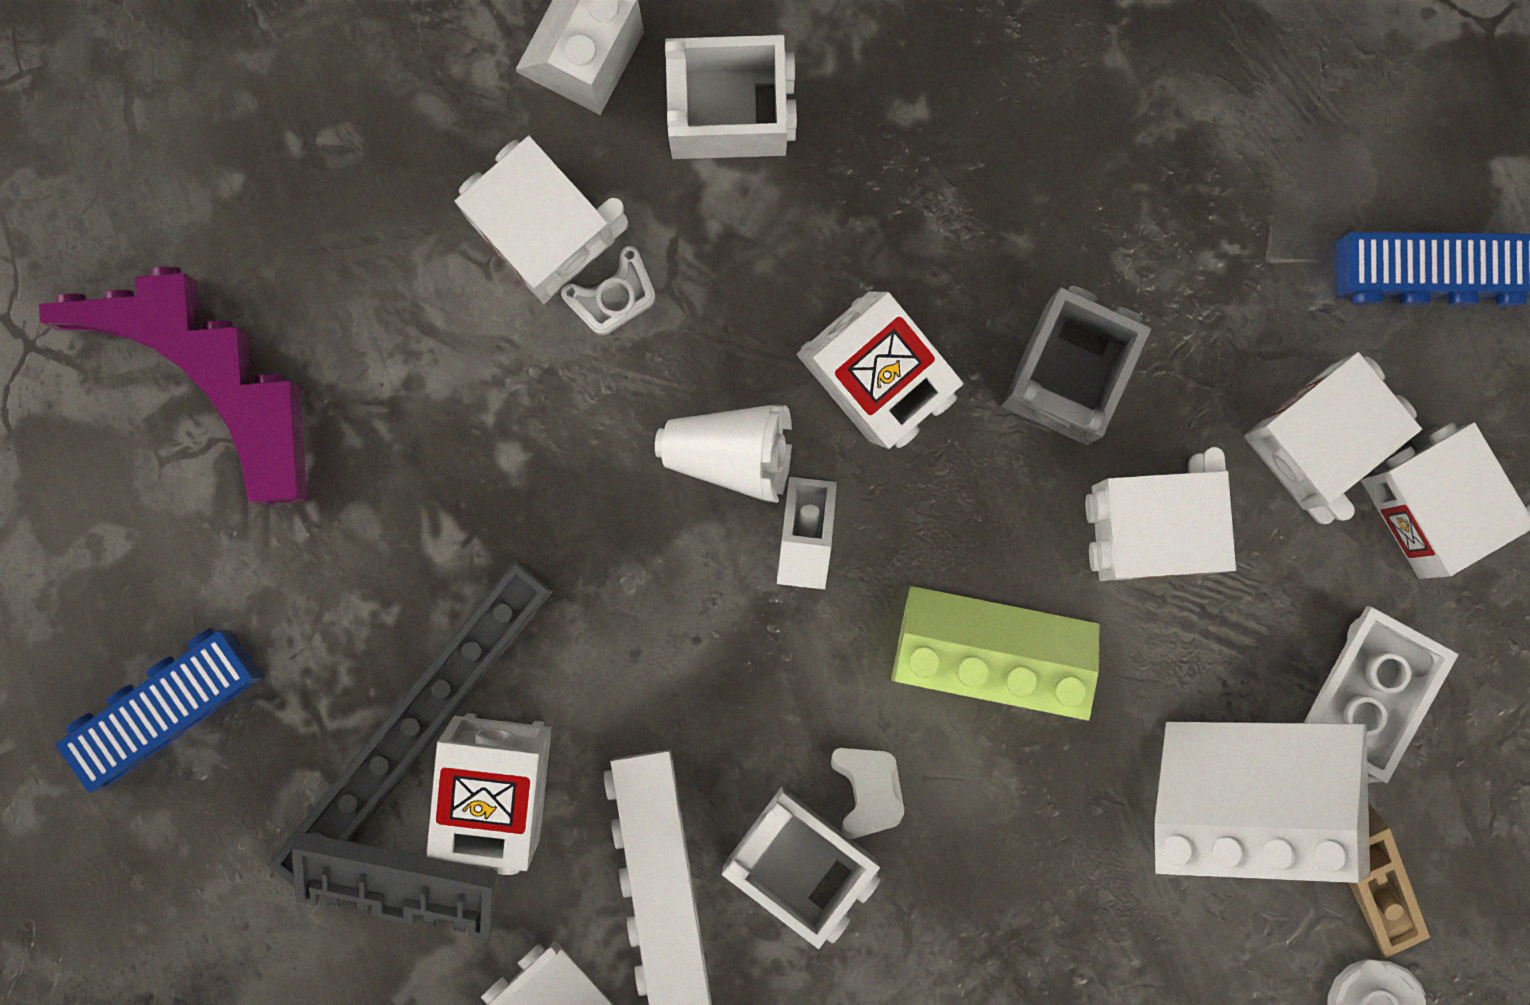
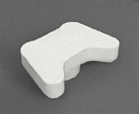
(616, 298)
(874, 789)

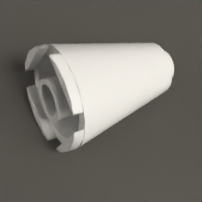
(731, 449)

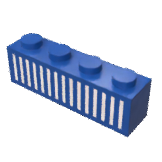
(1433, 266)
(158, 710)

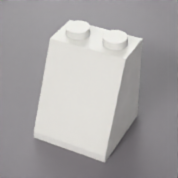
(583, 48)

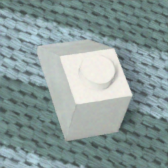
(807, 533)

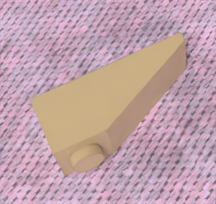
(1387, 894)

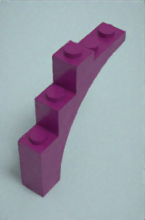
(165, 317)

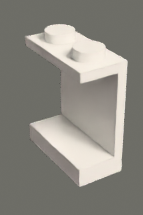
(546, 979)

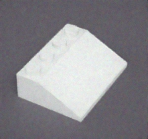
(1264, 801)

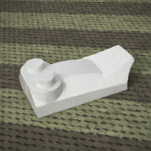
(1383, 681)

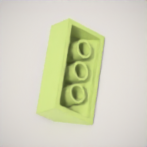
(998, 653)

